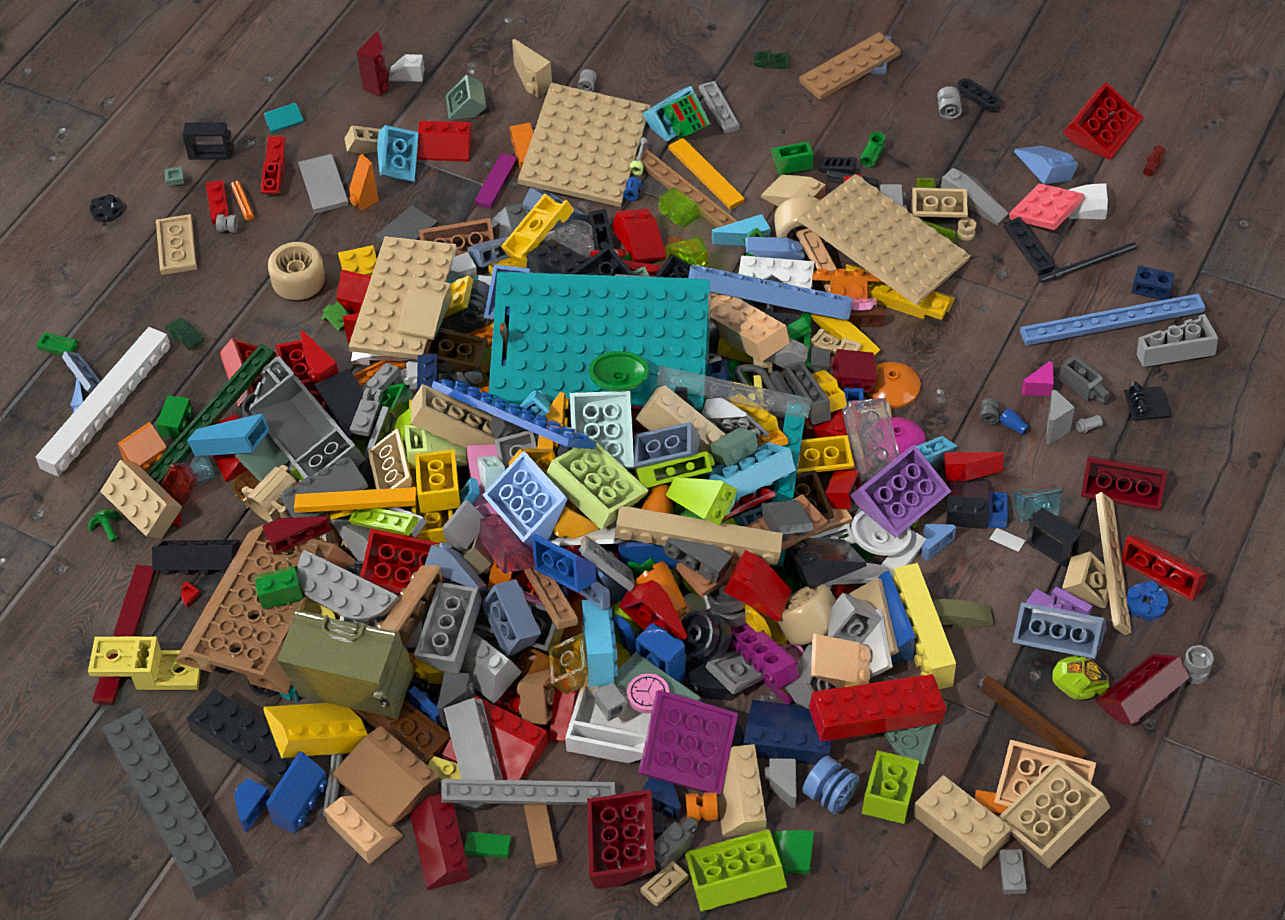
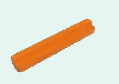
(242, 200)

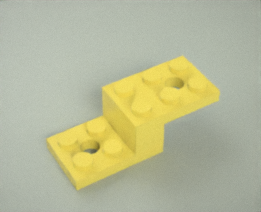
(142, 661)

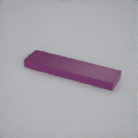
(496, 181)

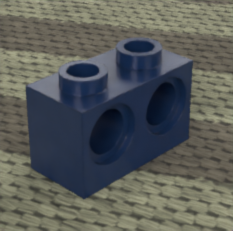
(1153, 283)

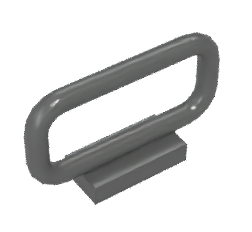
(773, 382)

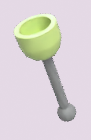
(636, 165)

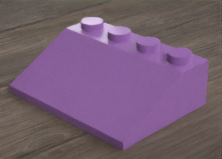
(901, 492)

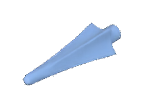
(77, 397)

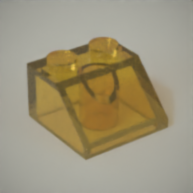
(569, 664)

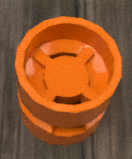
(702, 806)

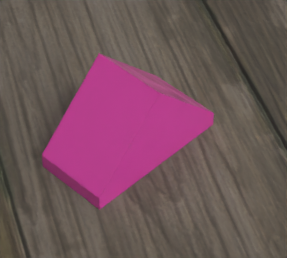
(1040, 381)

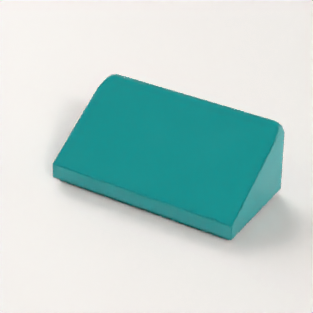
(283, 117)

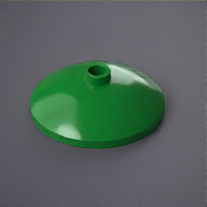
(618, 371)

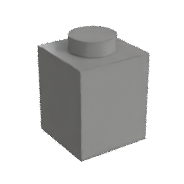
(610, 701)

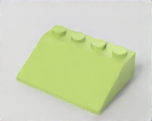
(595, 483)

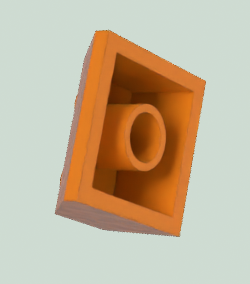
(143, 447)

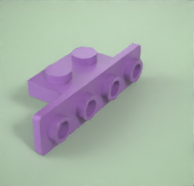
(1060, 600)

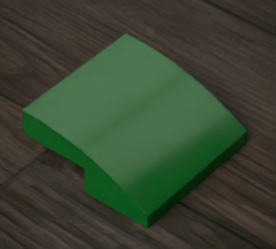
(794, 850)

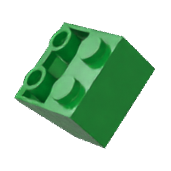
(792, 158)

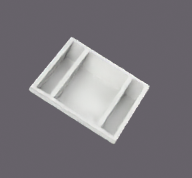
(595, 736)

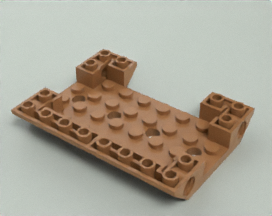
(226, 617)

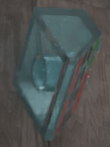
(1031, 500)

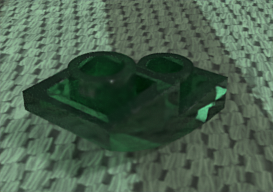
(767, 60)
(185, 333)

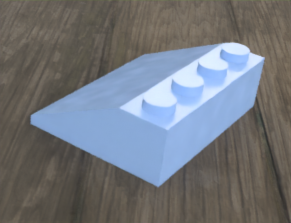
(526, 499)

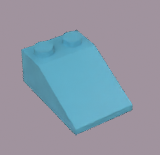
(397, 153)

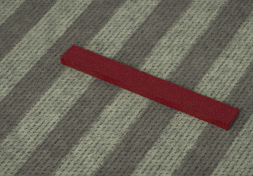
(126, 626)

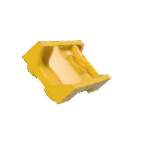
(536, 226)

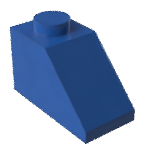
(250, 802)

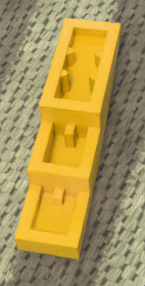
(844, 329)

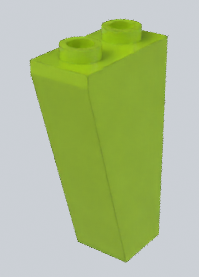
(679, 468)
(703, 497)

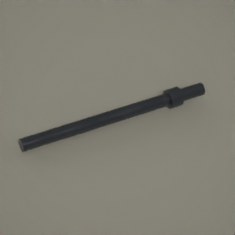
(1057, 273)

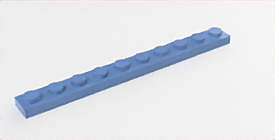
(1112, 319)

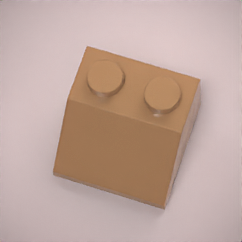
(536, 697)

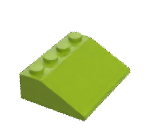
(735, 870)

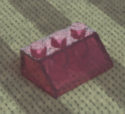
(505, 545)

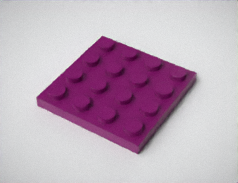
(688, 743)

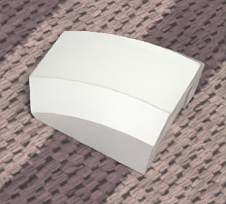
(1094, 204)

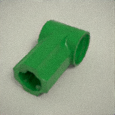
(873, 149)
(798, 329)

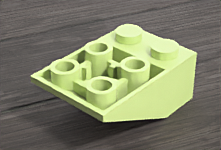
(423, 441)

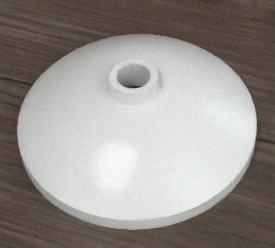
(875, 538)

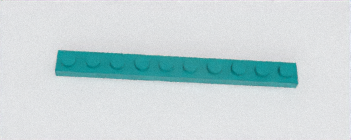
(785, 487)

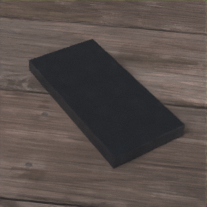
(342, 397)

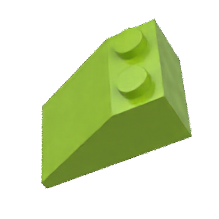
(890, 787)

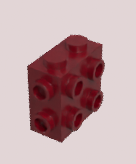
(854, 369)

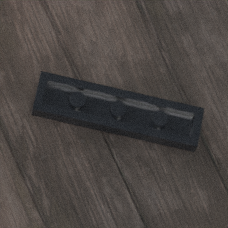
(1029, 246)

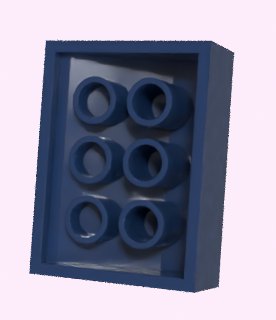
(784, 733)

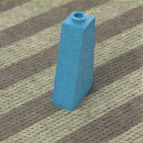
(229, 437)

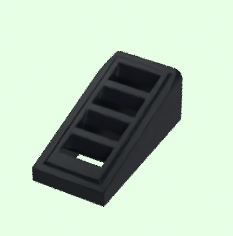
(842, 164)

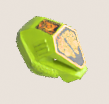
(1080, 677)

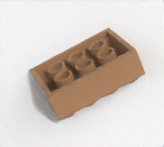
(387, 776)

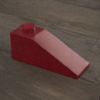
(290, 532)

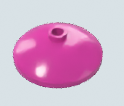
(907, 433)

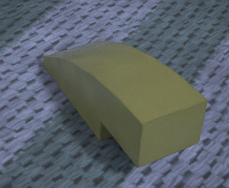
(962, 613)

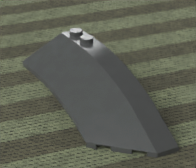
(300, 422)

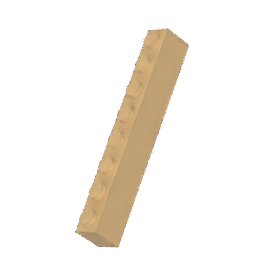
(657, 527)

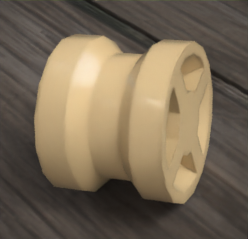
(966, 229)

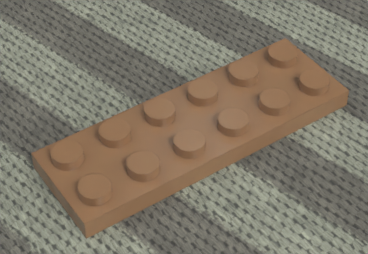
(849, 66)

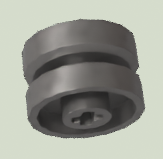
(727, 606)

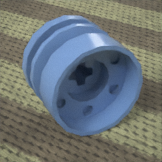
(831, 784)

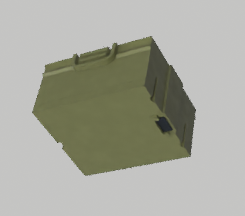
(346, 664)

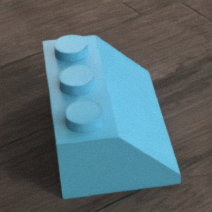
(657, 119)

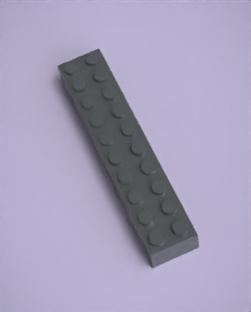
(169, 803)

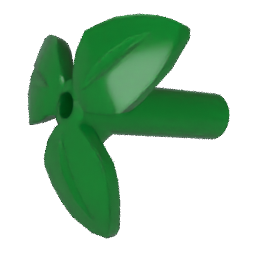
(103, 517)

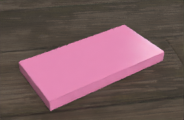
(473, 452)

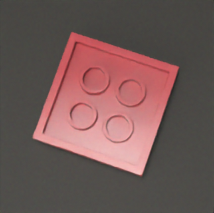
(1047, 206)

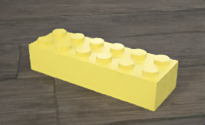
(931, 645)

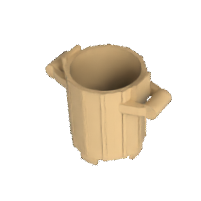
(265, 496)

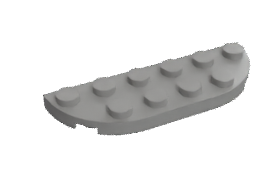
(342, 590)

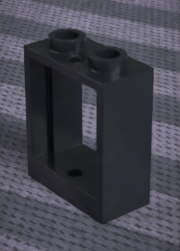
(207, 151)
(1058, 529)

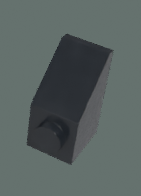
(707, 685)

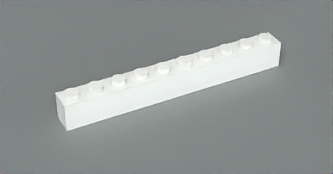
(103, 402)

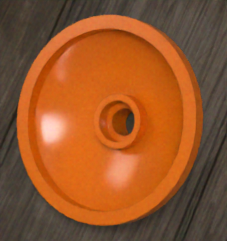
(896, 383)

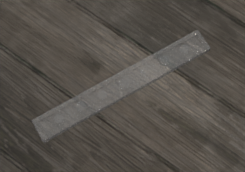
(734, 392)

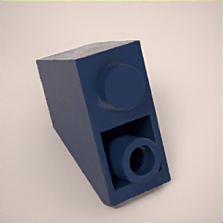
(664, 797)

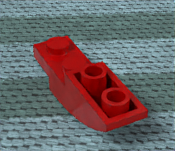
(274, 165)

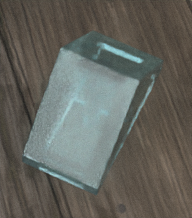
(203, 469)

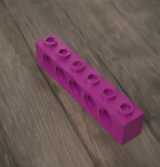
(764, 655)

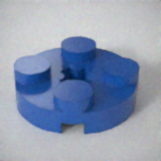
(1149, 591)

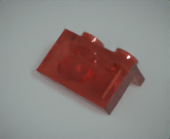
(179, 482)

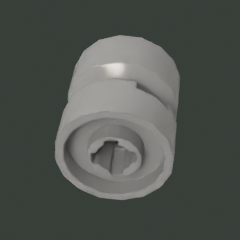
(949, 103)
(1198, 664)

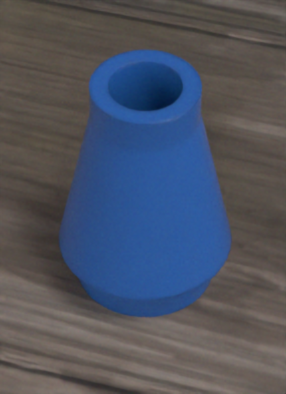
(1013, 421)

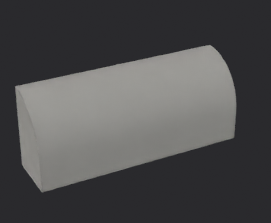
(472, 740)

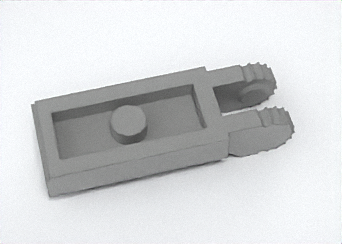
(366, 413)

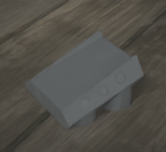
(786, 518)

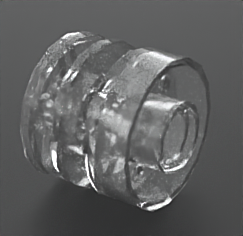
(576, 236)

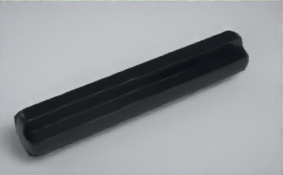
(836, 176)

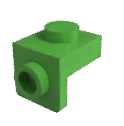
(334, 315)

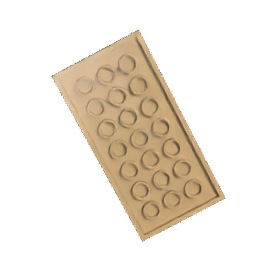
(385, 298)

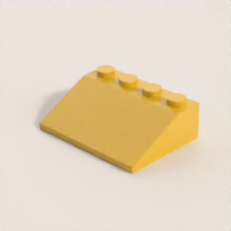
(314, 729)

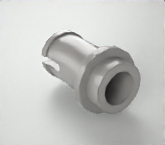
(1084, 425)

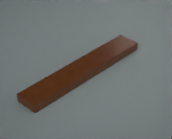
(1031, 719)

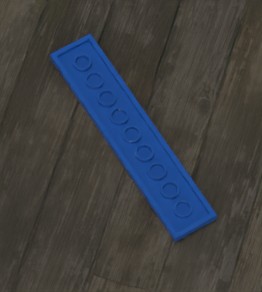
(513, 414)

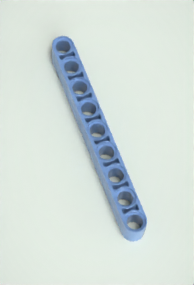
(774, 292)

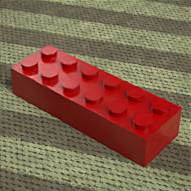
(877, 707)

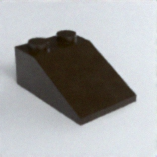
(456, 351)
(811, 488)

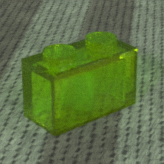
(678, 207)

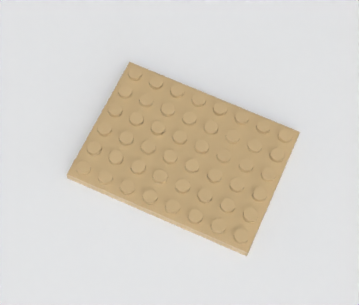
(584, 144)
(884, 239)

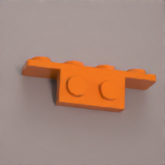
(847, 283)

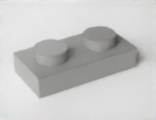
(1012, 871)

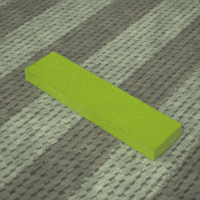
(384, 520)

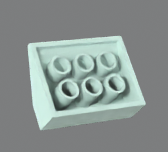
(607, 421)

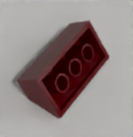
(1124, 482)
(1143, 688)
(439, 843)

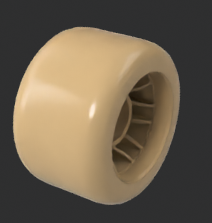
(787, 216)
(296, 271)
(807, 614)

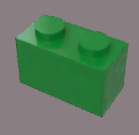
(174, 416)

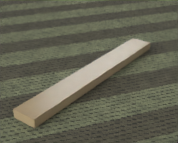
(1113, 564)

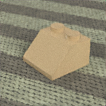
(1087, 580)

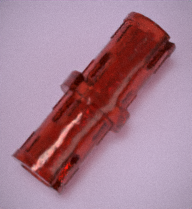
(1153, 161)

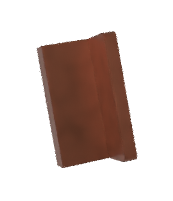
(867, 318)

